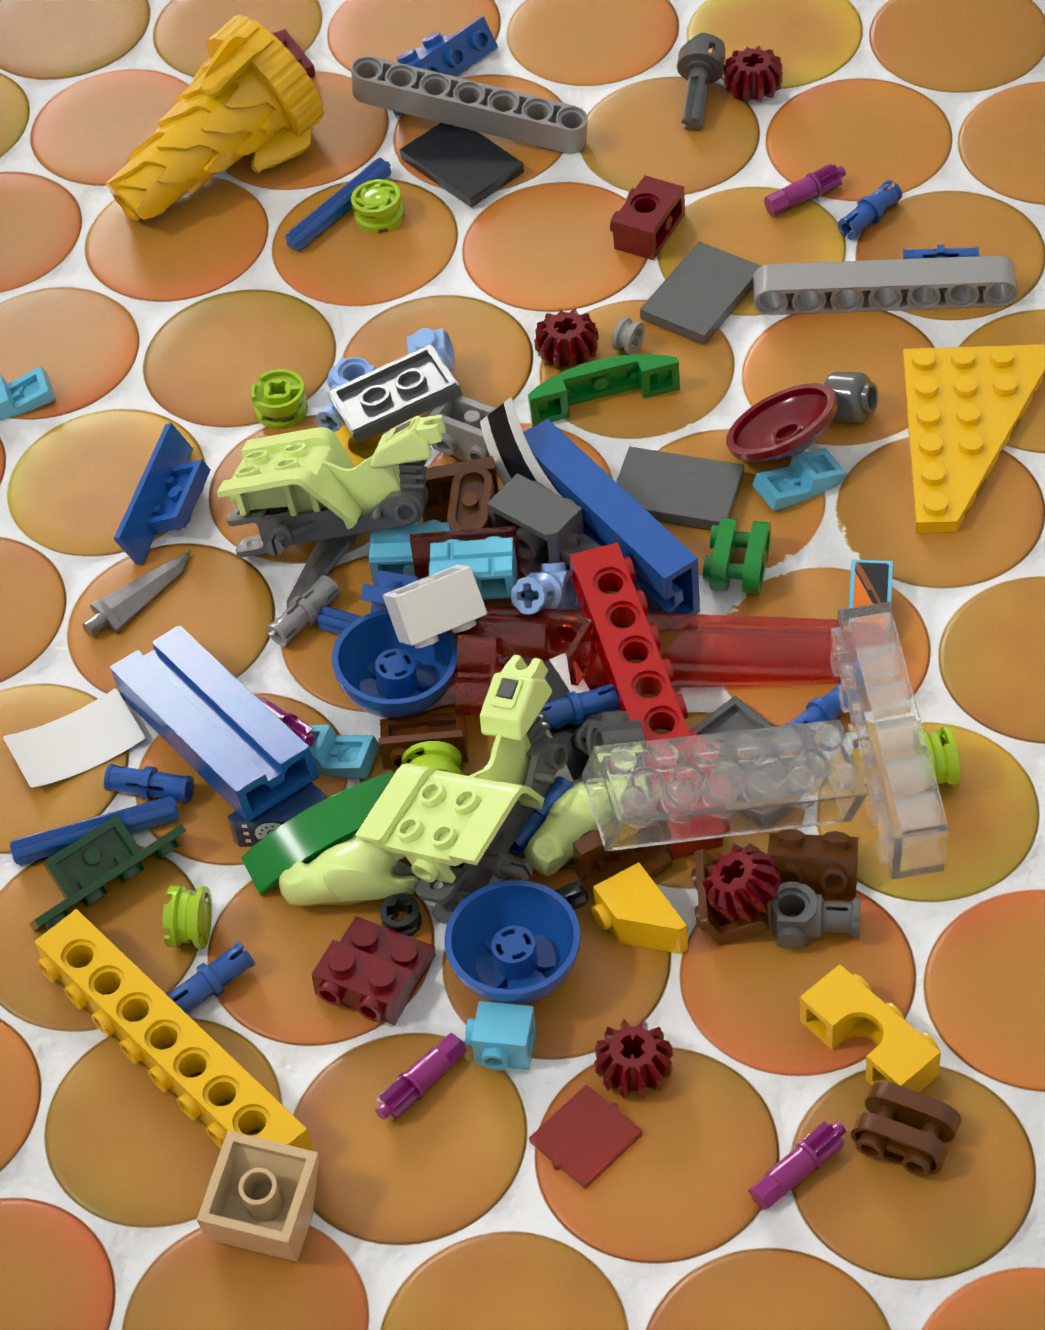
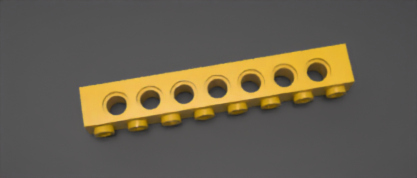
(79, 943)

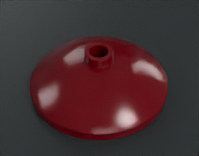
(783, 423)

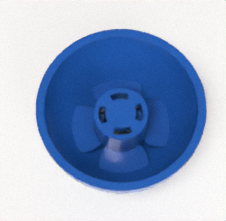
(390, 675)
(513, 941)

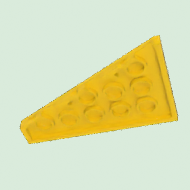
(960, 420)

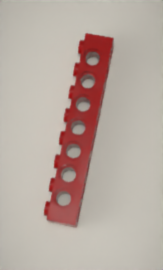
(607, 570)

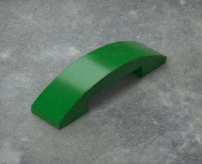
(602, 378)
(312, 832)

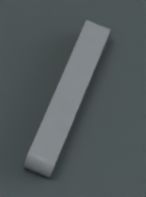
(469, 104)
(884, 285)

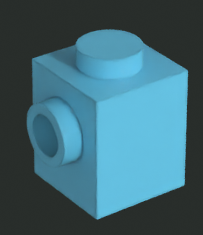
(502, 1035)

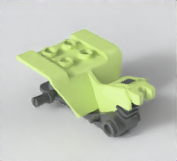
(309, 491)
(464, 825)

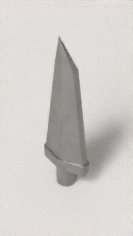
(320, 563)
(125, 603)

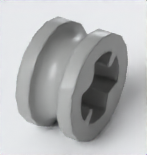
(628, 335)

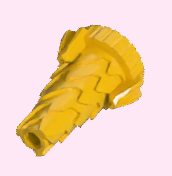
(238, 104)

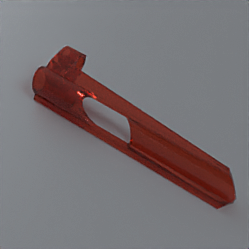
(704, 654)

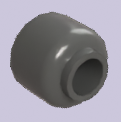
(855, 396)

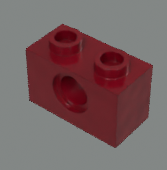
(648, 217)

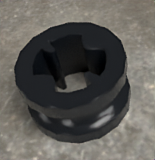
(397, 903)

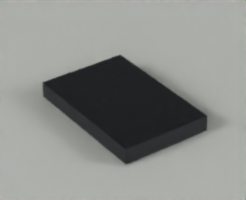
(462, 162)

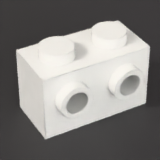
(435, 606)

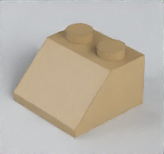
(260, 1196)

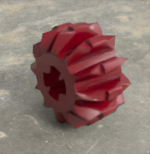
(753, 74)
(566, 339)
(742, 882)
(633, 1059)

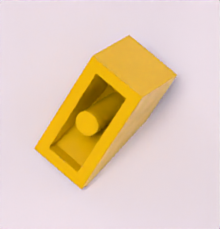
(638, 912)

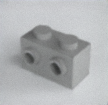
(463, 428)

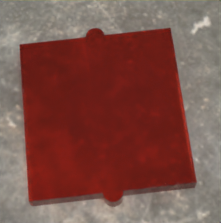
(585, 1136)

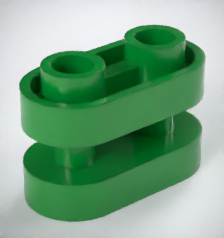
(724, 541)

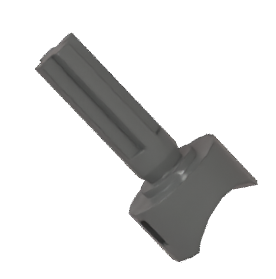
(699, 70)

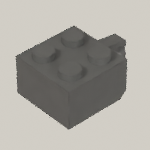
(546, 523)

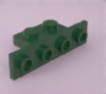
(96, 860)

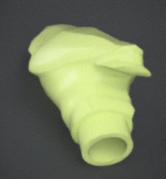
(565, 823)
(346, 876)

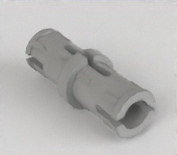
(303, 610)

